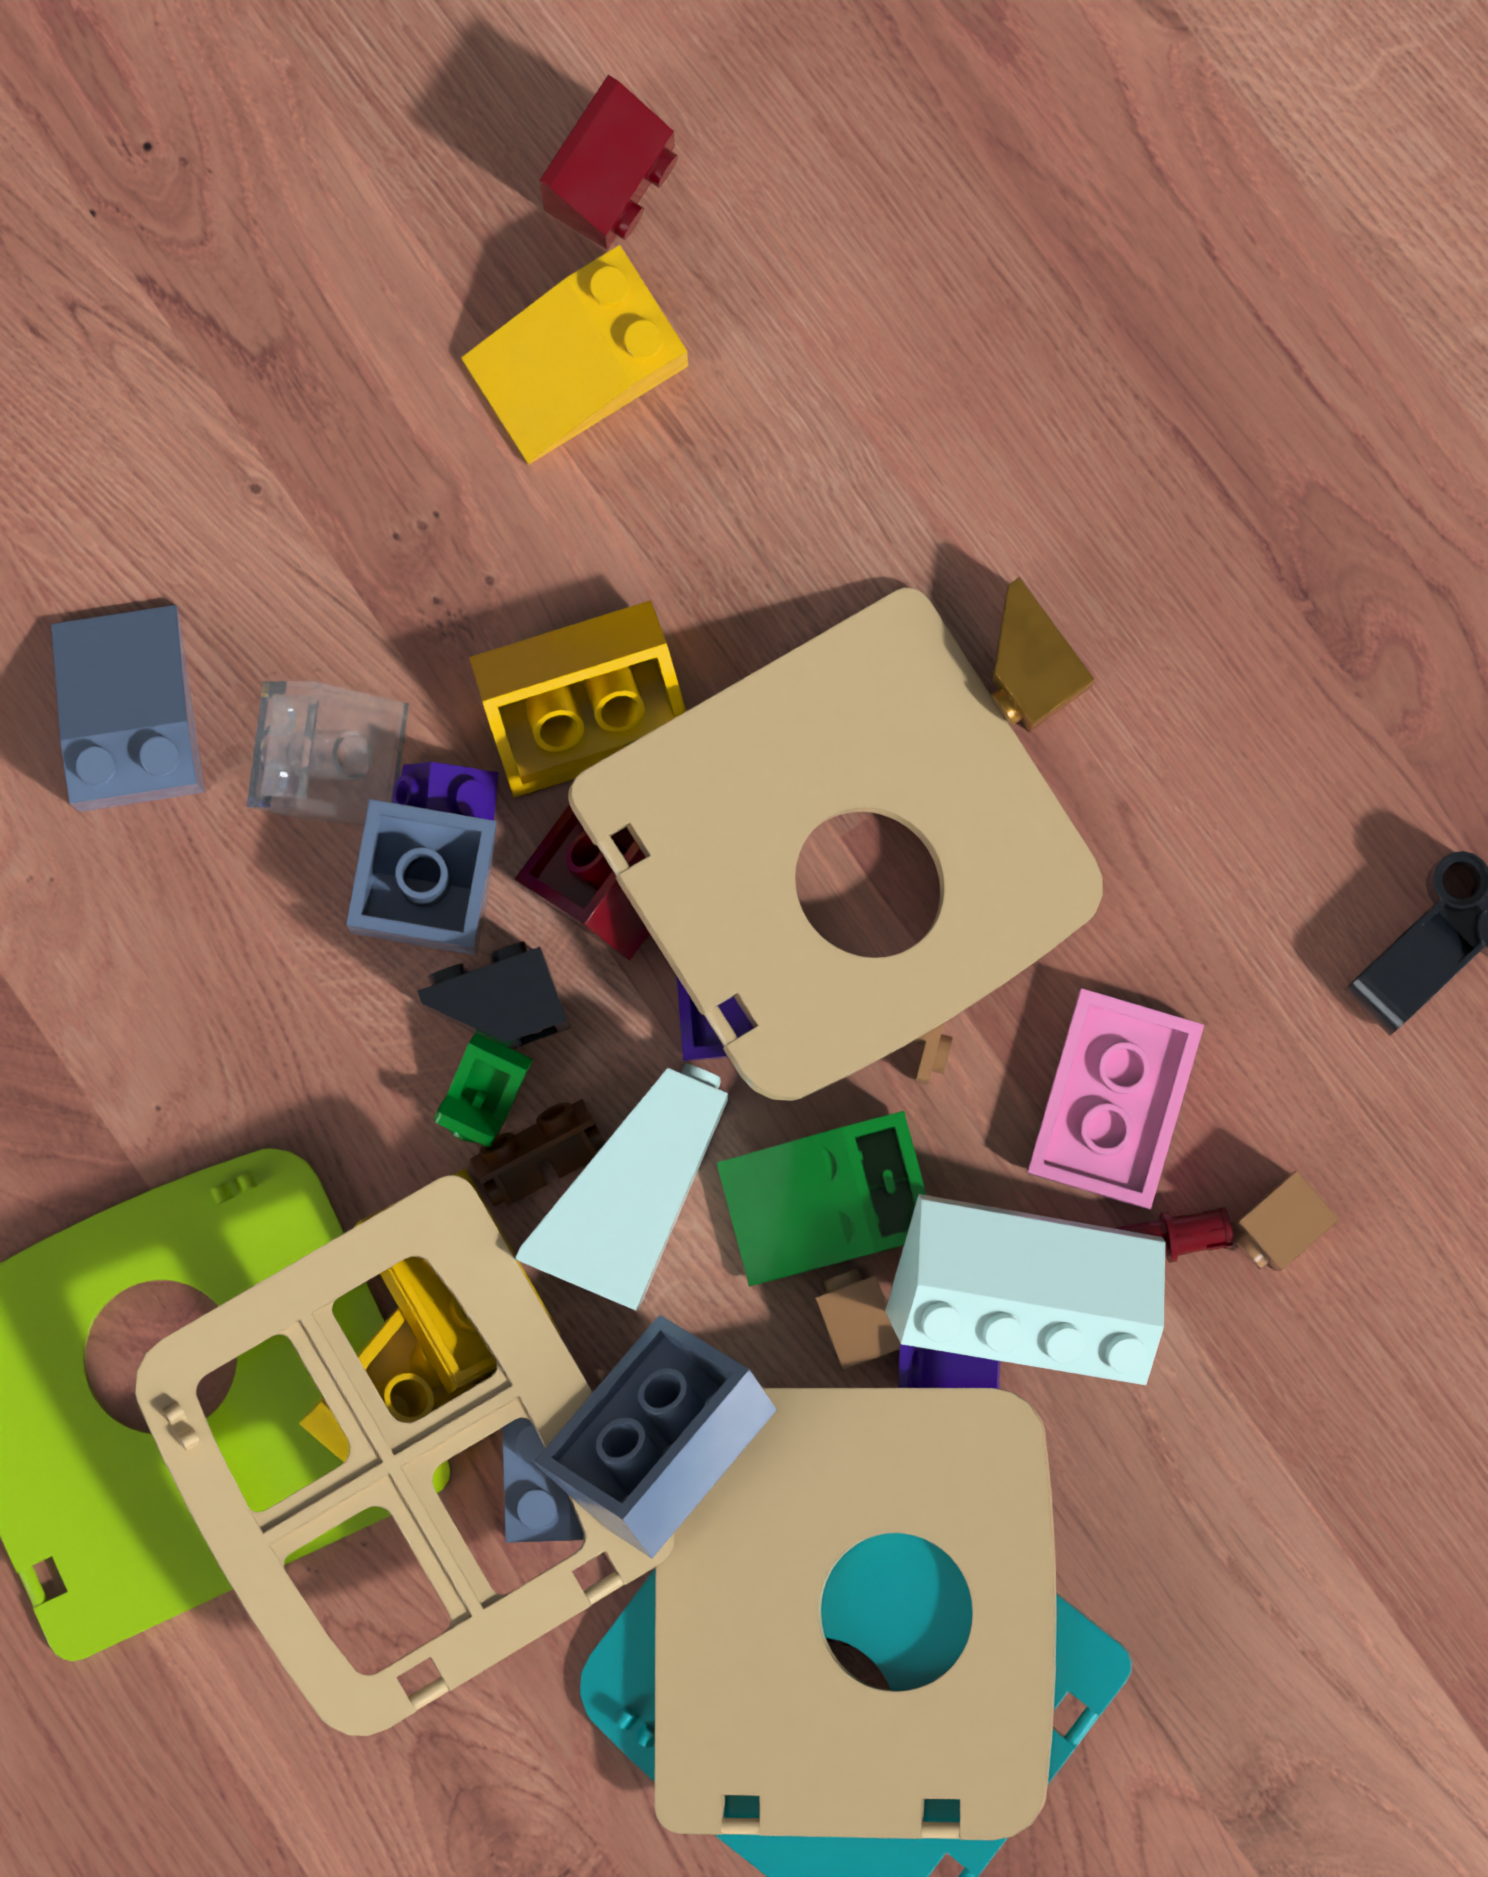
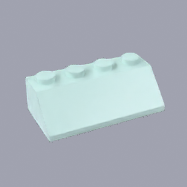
(1030, 1290)

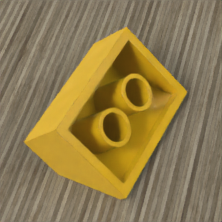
(577, 695)

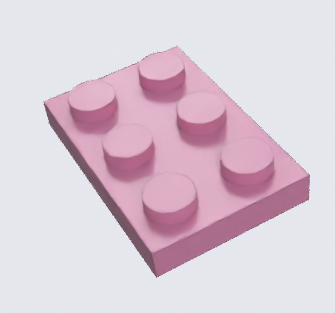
(1115, 1099)

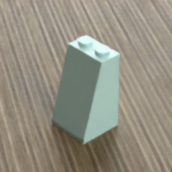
(629, 1196)

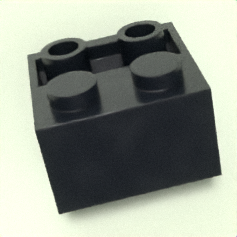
(504, 1001)

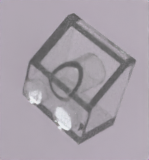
(325, 751)

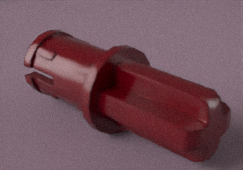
(1189, 1232)

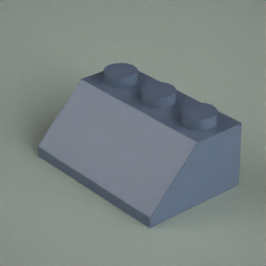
(657, 1435)

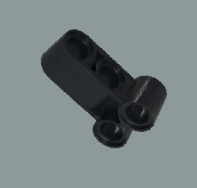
(1428, 950)

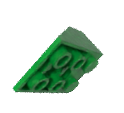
(823, 1198)

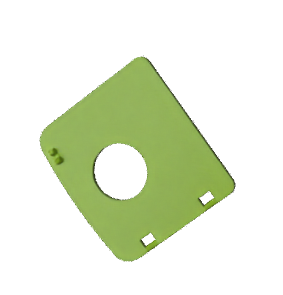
(99, 1490)

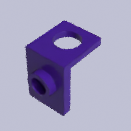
(943, 1369)

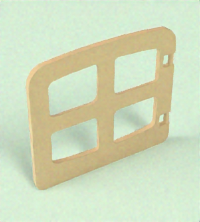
(387, 1459)

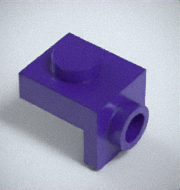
(448, 789)

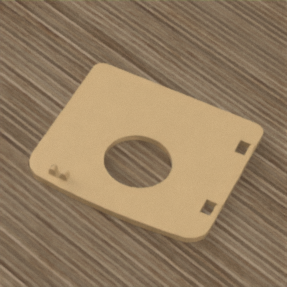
(849, 722)
(741, 1648)

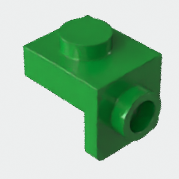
(483, 1091)

